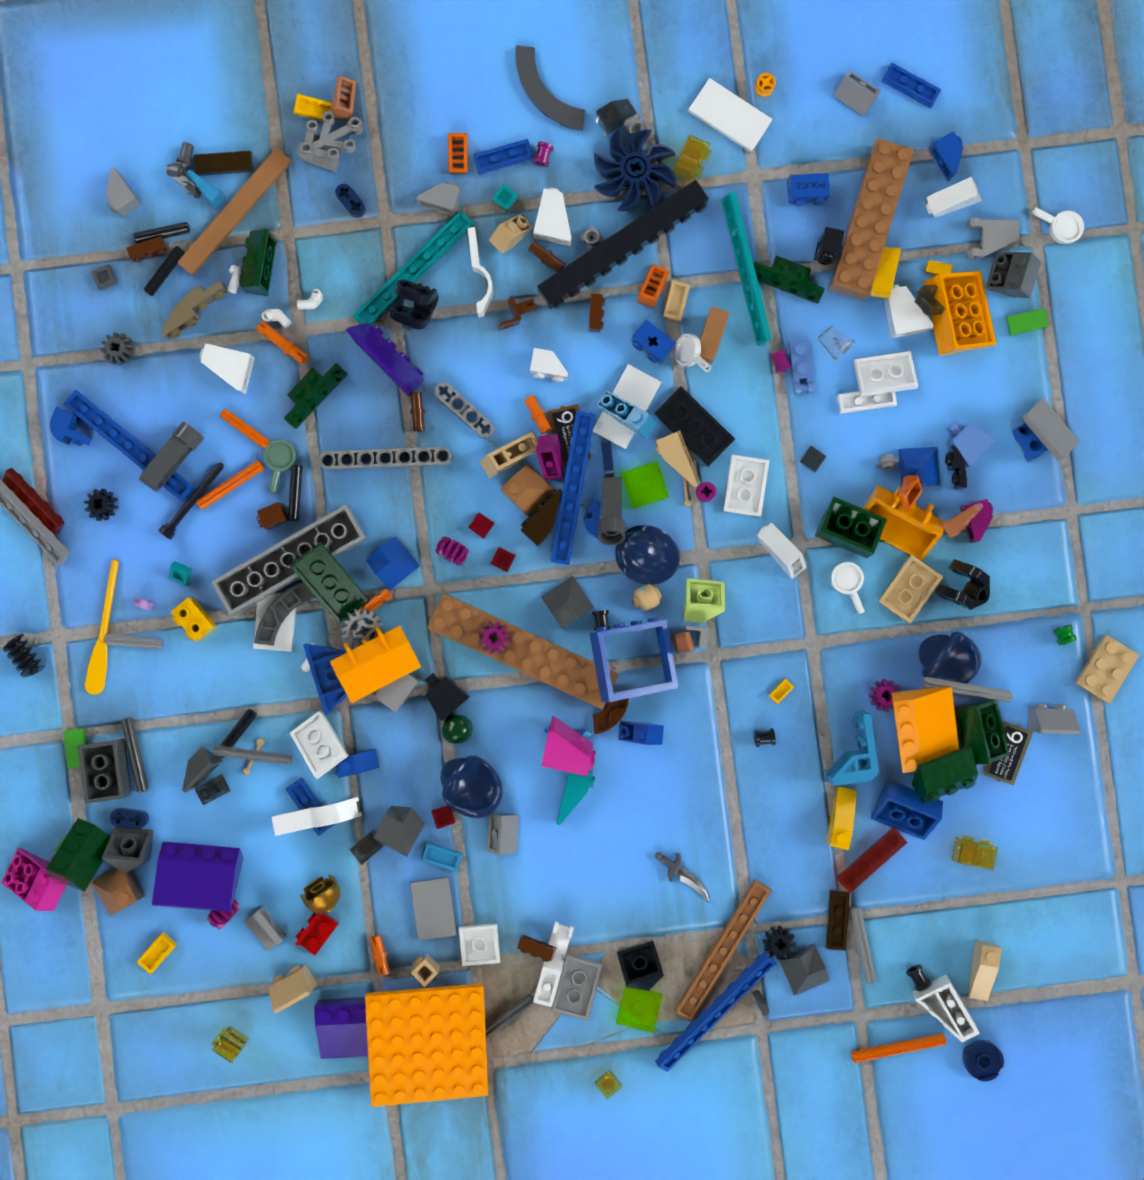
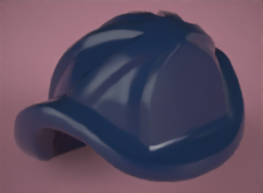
(647, 555)
(950, 657)
(471, 786)

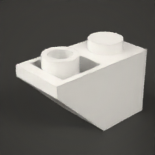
(546, 364)

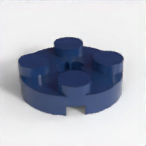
(992, 1066)

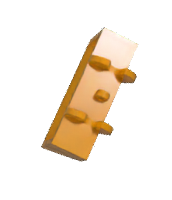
(909, 531)
(375, 663)

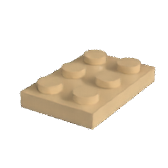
(910, 589)
(1107, 669)

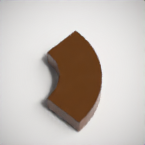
(609, 715)

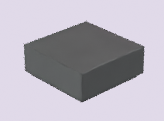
(104, 277)

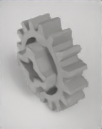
(354, 630)

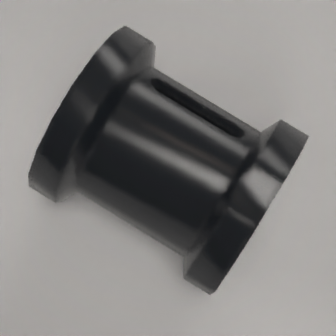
(601, 619)
(764, 737)
(918, 977)

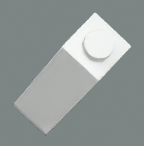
(953, 198)
(552, 219)
(904, 314)
(228, 364)
(782, 550)

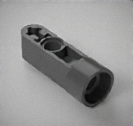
(171, 456)
(611, 526)

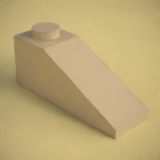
(676, 454)
(509, 455)
(984, 969)

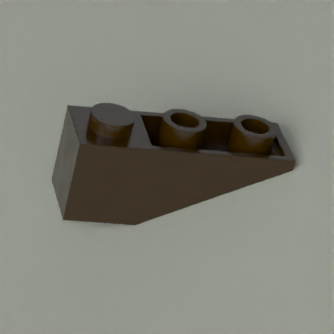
(541, 524)

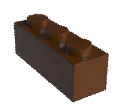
(147, 249)
(596, 313)
(536, 948)

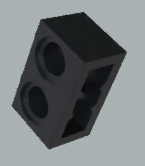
(828, 246)

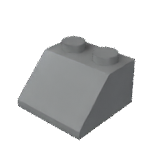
(1052, 720)

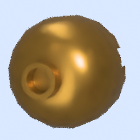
(321, 894)

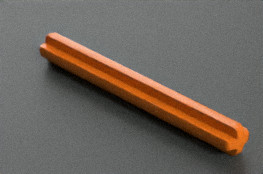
(898, 1048)

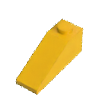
(842, 818)

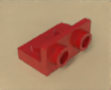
(317, 932)

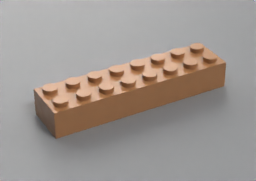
(871, 219)

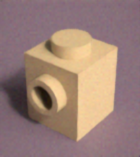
(425, 969)

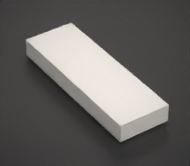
(854, 403)

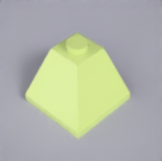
(703, 600)

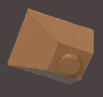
(527, 490)
(117, 890)

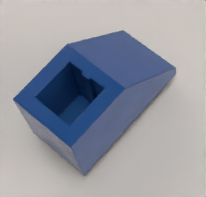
(641, 733)

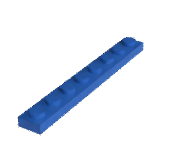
(123, 440)
(572, 487)
(715, 1012)

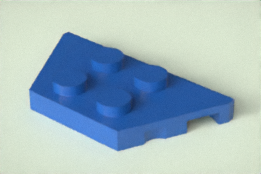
(324, 676)

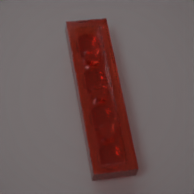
(34, 502)
(871, 860)

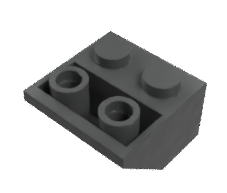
(1014, 274)

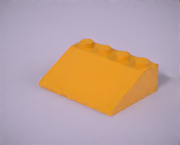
(966, 316)
(924, 725)

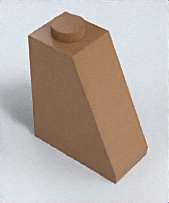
(712, 333)

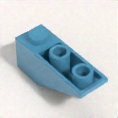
(627, 414)

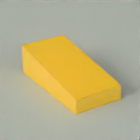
(938, 268)
(780, 691)

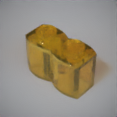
(692, 158)
(974, 853)
(229, 1044)

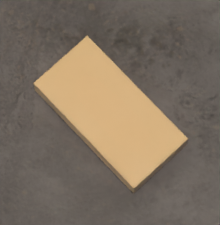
(676, 301)

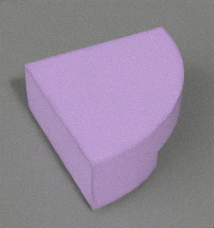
(144, 604)

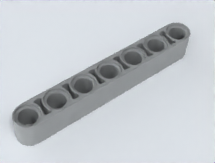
(376, 456)

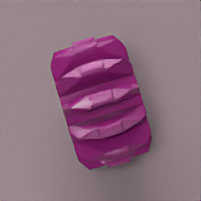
(452, 551)
(488, 641)
(877, 694)
(220, 919)

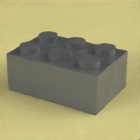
(104, 771)

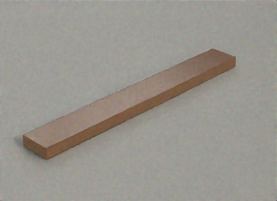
(234, 211)
(722, 950)

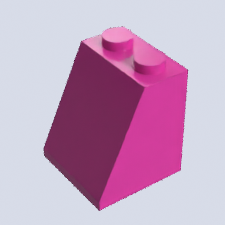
(567, 750)

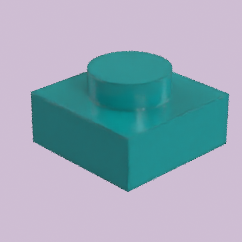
(505, 197)
(180, 573)

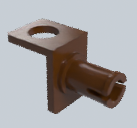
(517, 310)

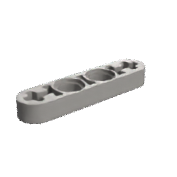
(467, 408)

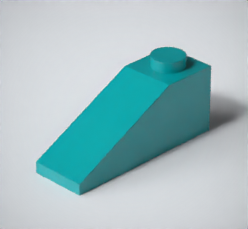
(575, 789)

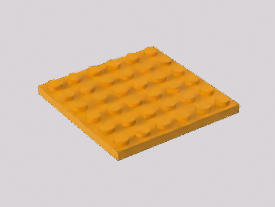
(426, 1044)

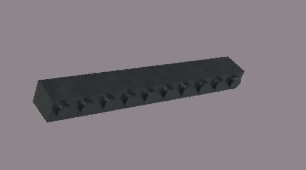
(623, 244)

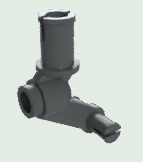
(178, 170)

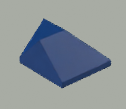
(921, 463)
(392, 563)

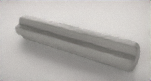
(133, 641)

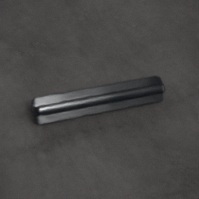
(164, 232)
(164, 271)
(295, 493)
(239, 729)

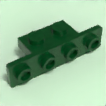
(789, 278)
(311, 392)

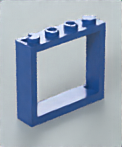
(602, 665)

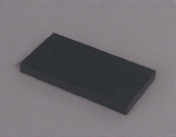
(698, 428)

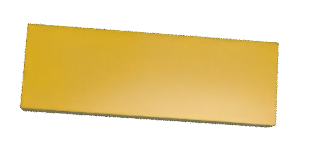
(886, 272)

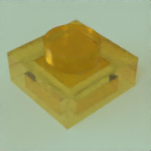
(608, 1084)

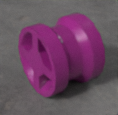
(702, 496)

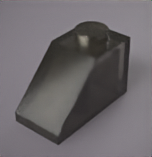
(614, 114)
(366, 847)

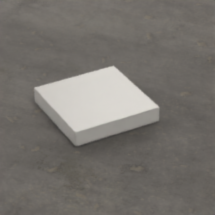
(479, 944)

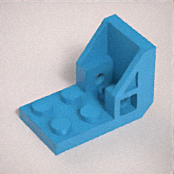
(847, 768)

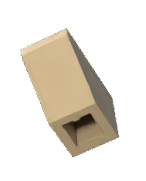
(510, 233)

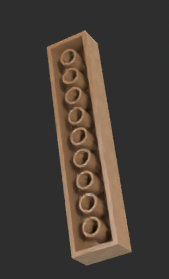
(524, 652)

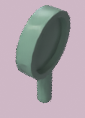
(279, 457)

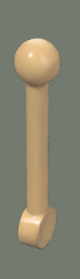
(687, 502)
(246, 771)

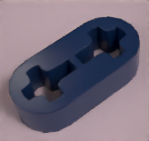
(353, 198)
(607, 458)
(129, 813)

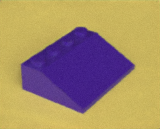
(386, 357)
(196, 876)
(341, 1027)

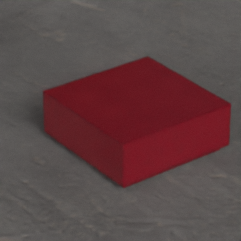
(481, 525)
(503, 559)
(443, 816)

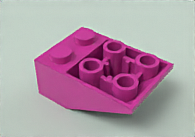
(31, 883)

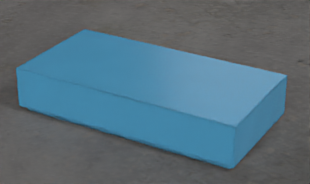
(442, 856)

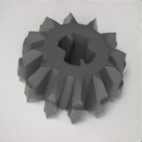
(111, 345)

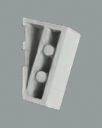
(946, 1005)

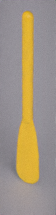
(98, 662)

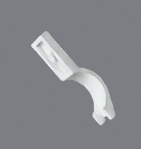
(484, 303)
(315, 816)
(552, 970)

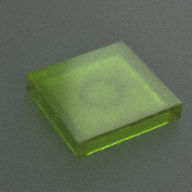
(644, 485)
(639, 1009)

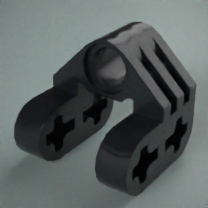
(424, 304)
(974, 593)

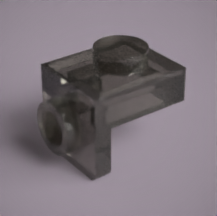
(927, 302)
(212, 789)

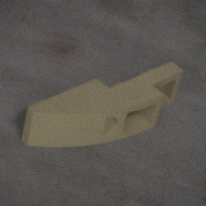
(185, 312)

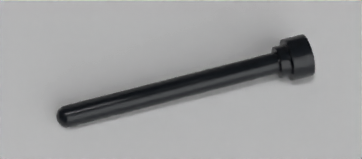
(169, 529)

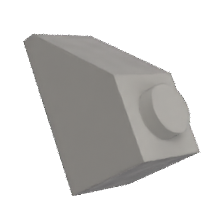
(120, 194)
(441, 198)

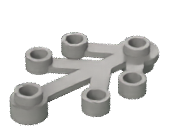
(328, 140)

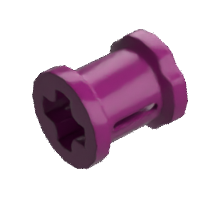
(543, 154)
(780, 361)

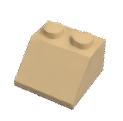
(291, 987)

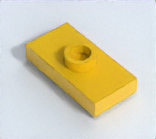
(311, 107)
(157, 953)

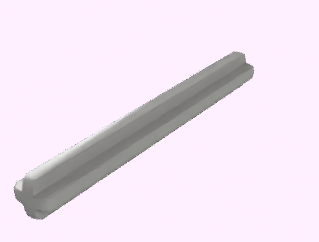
(969, 690)

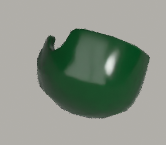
(457, 729)

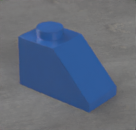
(947, 154)
(357, 763)

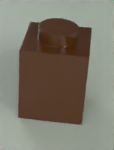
(272, 516)

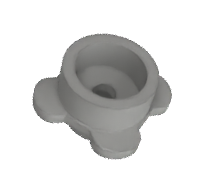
(633, 124)
(591, 232)
(887, 462)

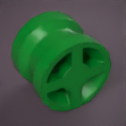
(1064, 634)

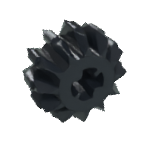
(94, 504)
(785, 947)

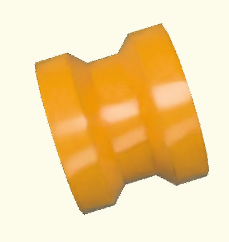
(765, 80)

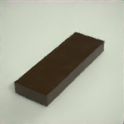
(223, 163)
(837, 920)

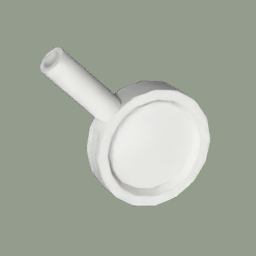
(1064, 227)
(688, 352)
(848, 579)

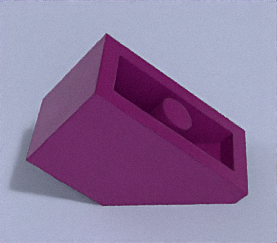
(550, 456)
(980, 522)

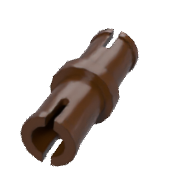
(546, 256)
(417, 411)

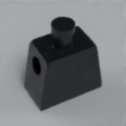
(445, 695)

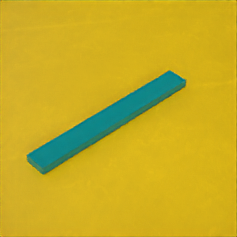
(414, 268)
(746, 269)

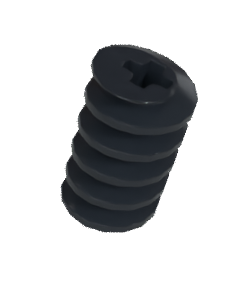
(22, 658)

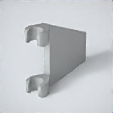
(994, 235)

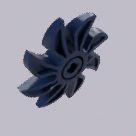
(641, 177)

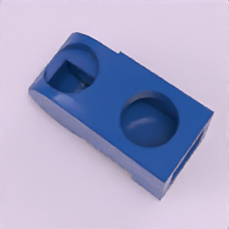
(1028, 442)

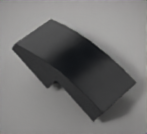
(955, 462)

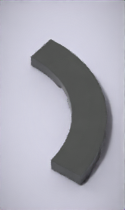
(539, 94)
(279, 611)

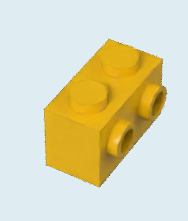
(193, 619)

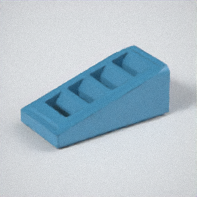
(213, 194)

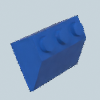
(904, 810)

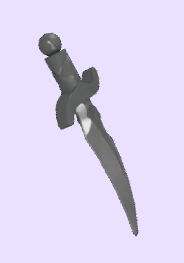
(684, 876)

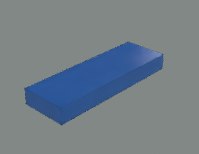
(911, 85)
(503, 156)
(305, 798)

